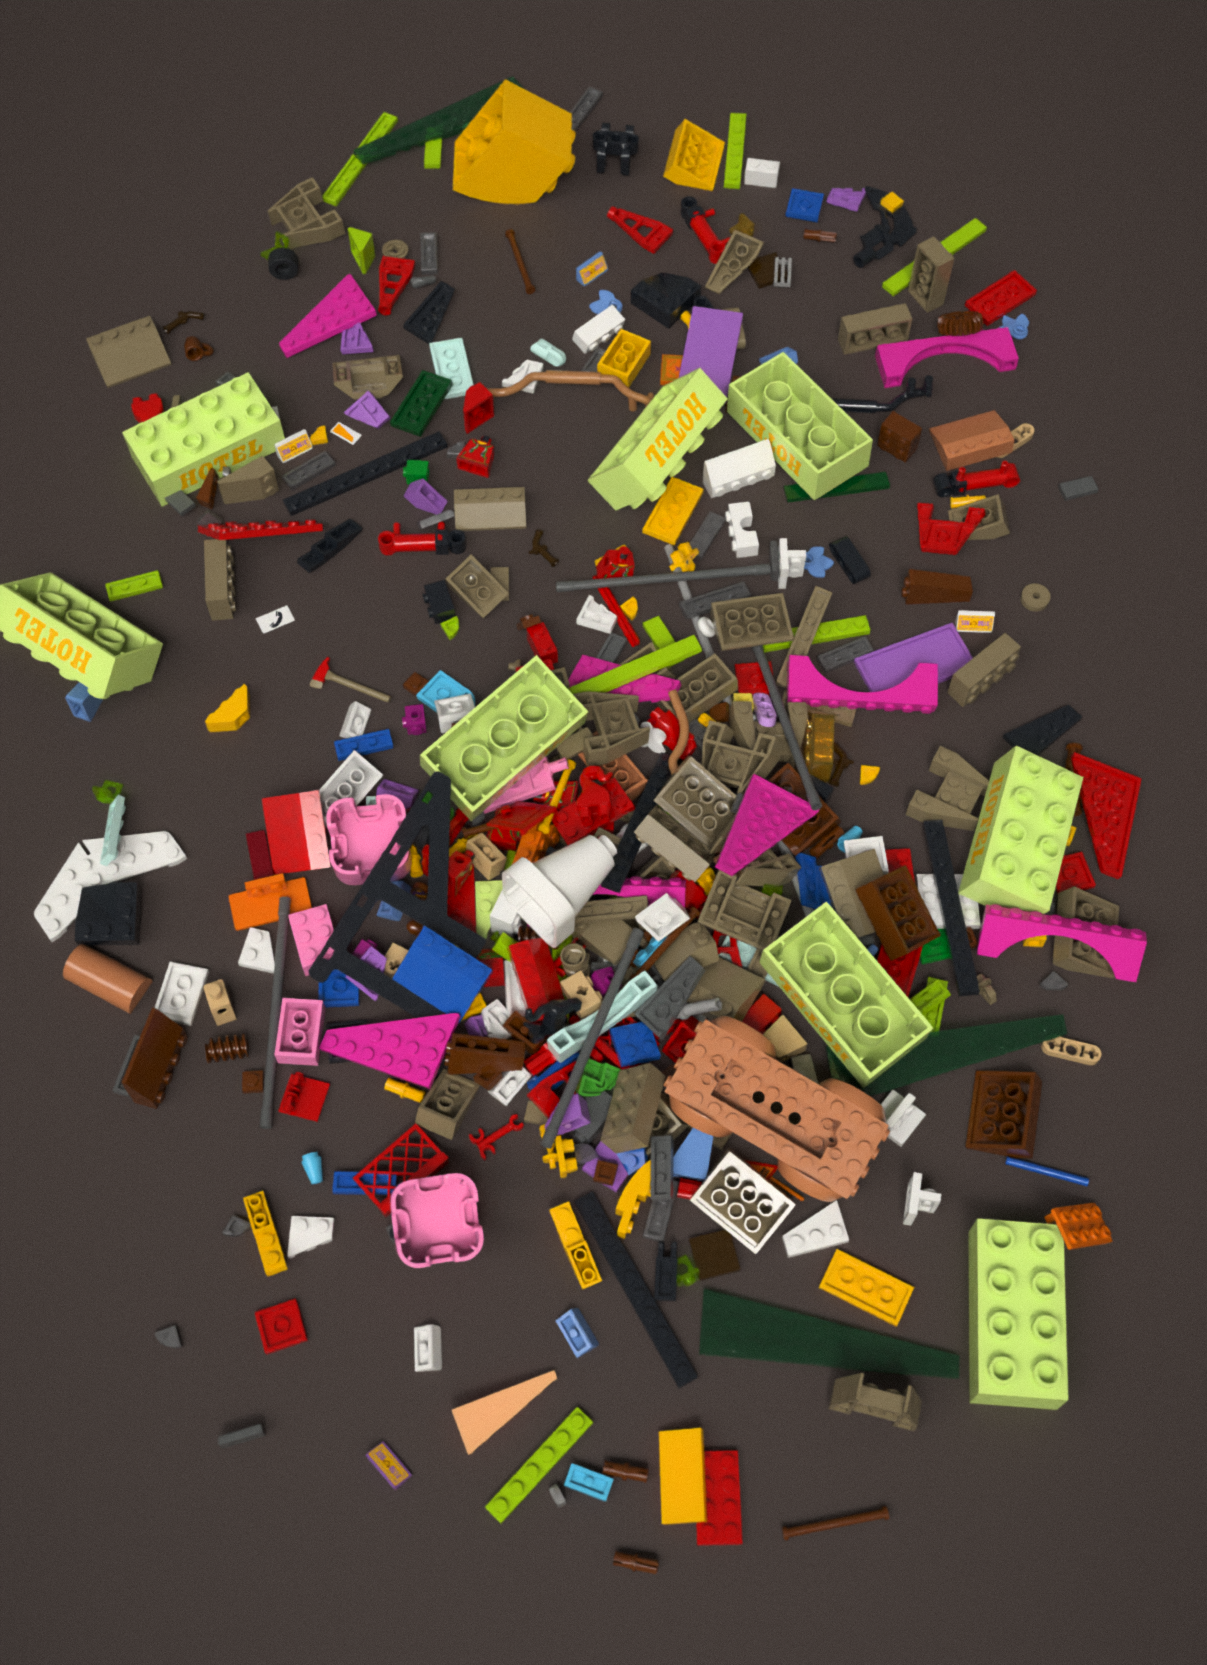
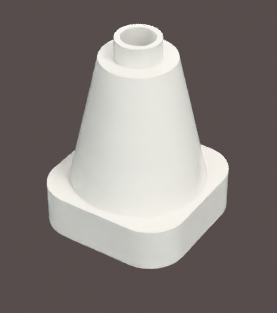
(558, 886)

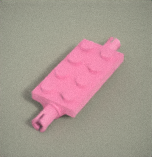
(534, 783)

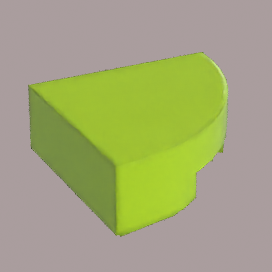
(451, 627)

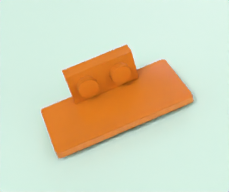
(261, 900)
(1080, 1225)

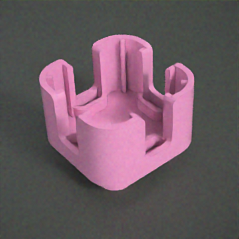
(362, 835)
(436, 1220)

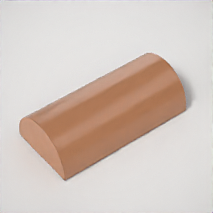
(625, 773)
(105, 977)

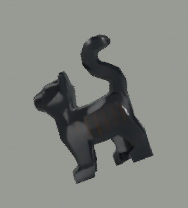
(553, 1020)

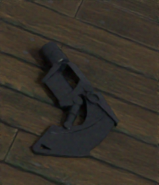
(901, 233)

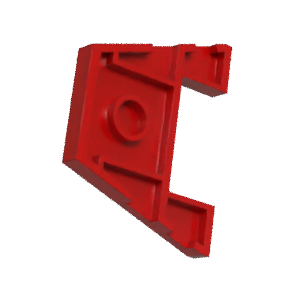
(942, 535)

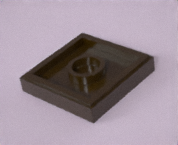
(763, 270)
(714, 1255)

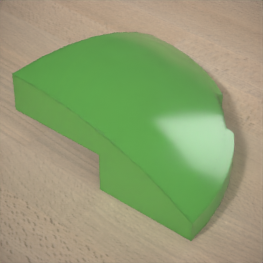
(597, 1078)

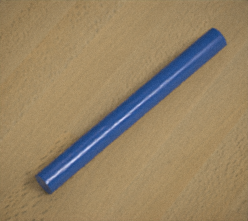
(1047, 1171)

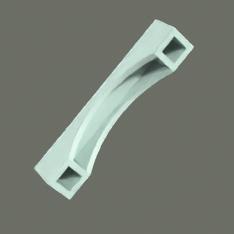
(631, 997)

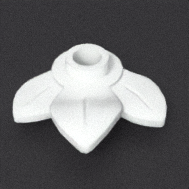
(656, 738)

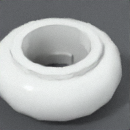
(706, 626)

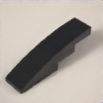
(330, 545)

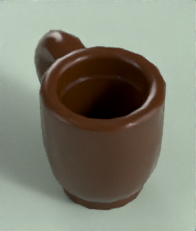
(194, 349)

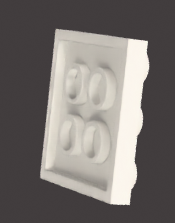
(927, 890)

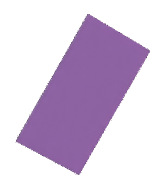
(712, 344)
(896, 662)

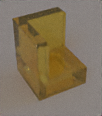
(745, 226)

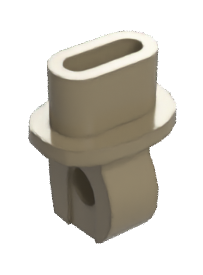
(986, 989)

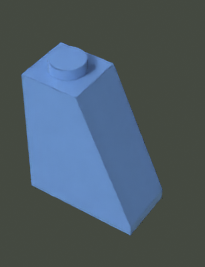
(82, 703)
(693, 1156)

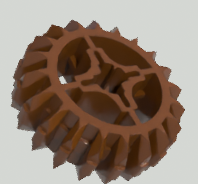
(960, 323)

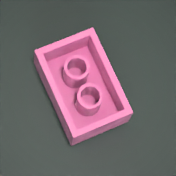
(311, 932)
(300, 1031)

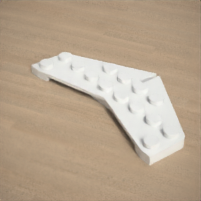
(136, 856)

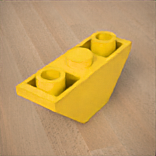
(231, 713)

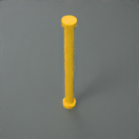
(545, 825)

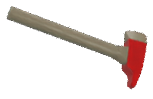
(323, 673)

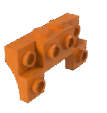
(535, 843)

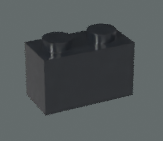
(439, 602)

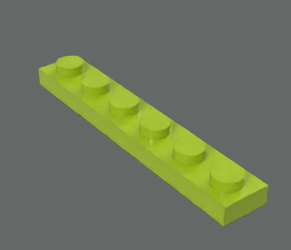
(735, 151)
(830, 631)
(538, 1465)

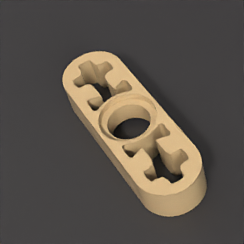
(1016, 433)
(1084, 1059)

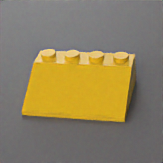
(694, 157)

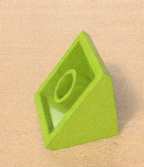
(362, 248)

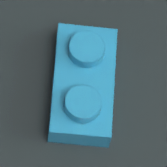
(644, 954)
(588, 1482)

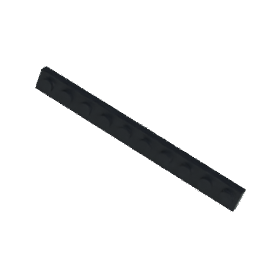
(364, 473)
(629, 843)
(951, 908)
(636, 1290)

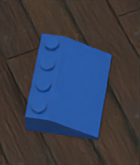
(442, 973)

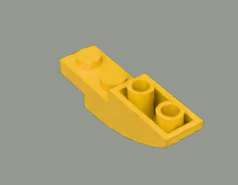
(637, 1189)
(265, 1233)
(575, 1245)

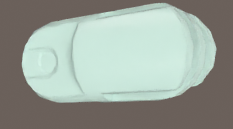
(549, 352)

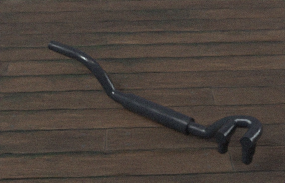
(872, 406)

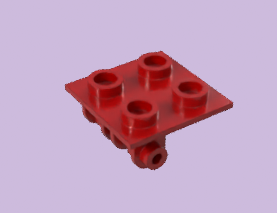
(304, 1097)

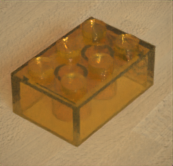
(820, 746)

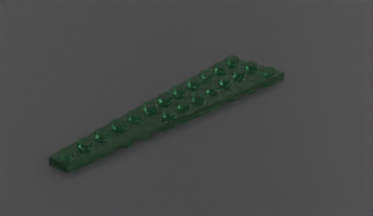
(440, 124)
(954, 1050)
(766, 1333)

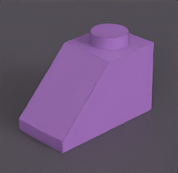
(425, 497)
(575, 1116)

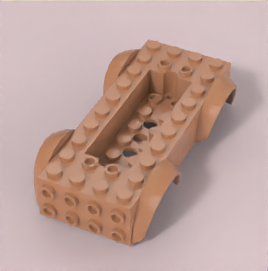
(837, 1122)

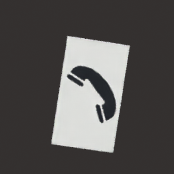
(275, 619)

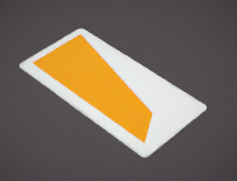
(345, 433)

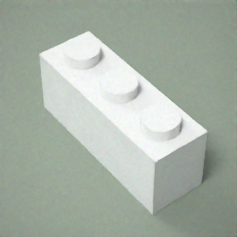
(598, 329)

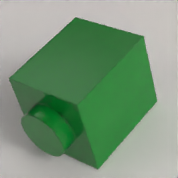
(416, 470)

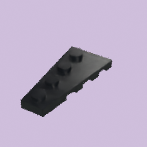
(429, 315)
(1043, 731)

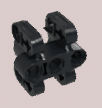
(615, 143)

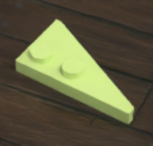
(486, 897)

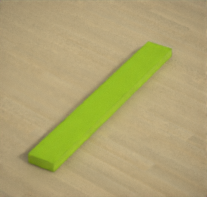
(354, 167)
(952, 244)
(640, 667)

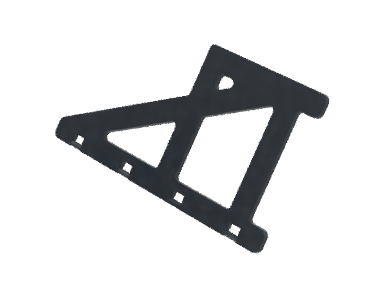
(429, 913)

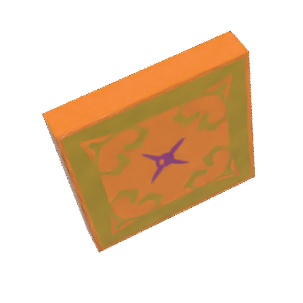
(670, 368)

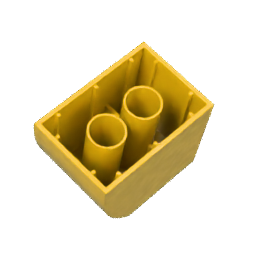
(513, 148)

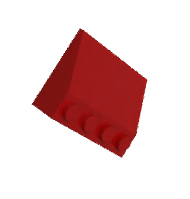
(296, 832)

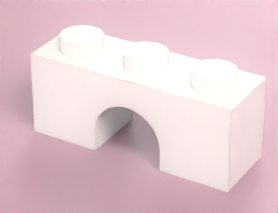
(744, 542)

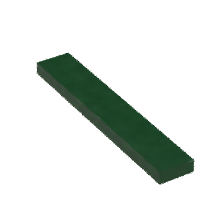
(853, 485)

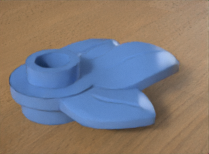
(606, 300)
(1017, 327)
(817, 562)

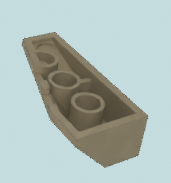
(736, 257)

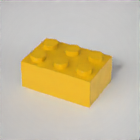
(625, 356)

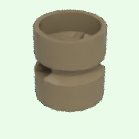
(574, 959)

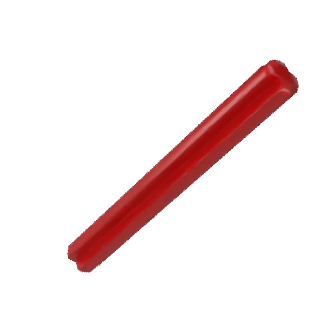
(621, 617)

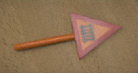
(767, 1171)

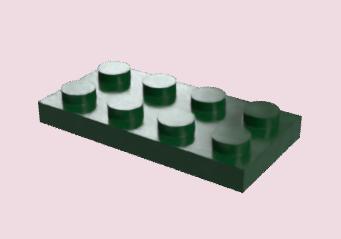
(421, 403)

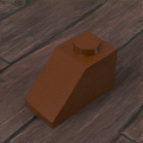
(519, 1032)

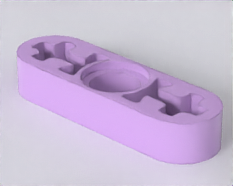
(764, 710)

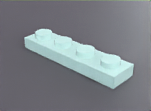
(113, 826)

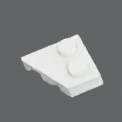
(519, 373)
(596, 616)
(258, 951)
(494, 1017)
(308, 1233)

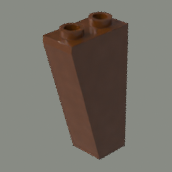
(935, 587)
(483, 1054)

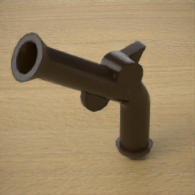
(182, 319)
(542, 549)
(842, 763)

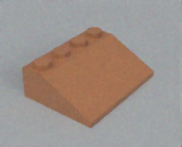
(972, 440)

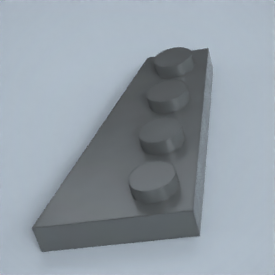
(666, 1003)

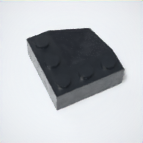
(665, 297)
(109, 914)

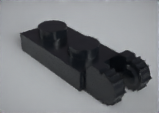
(666, 1274)

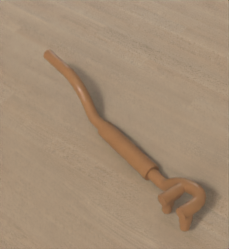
(575, 377)
(682, 741)

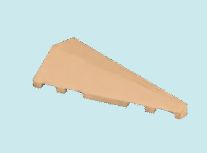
(486, 1415)

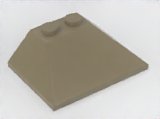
(371, 374)
(743, 912)

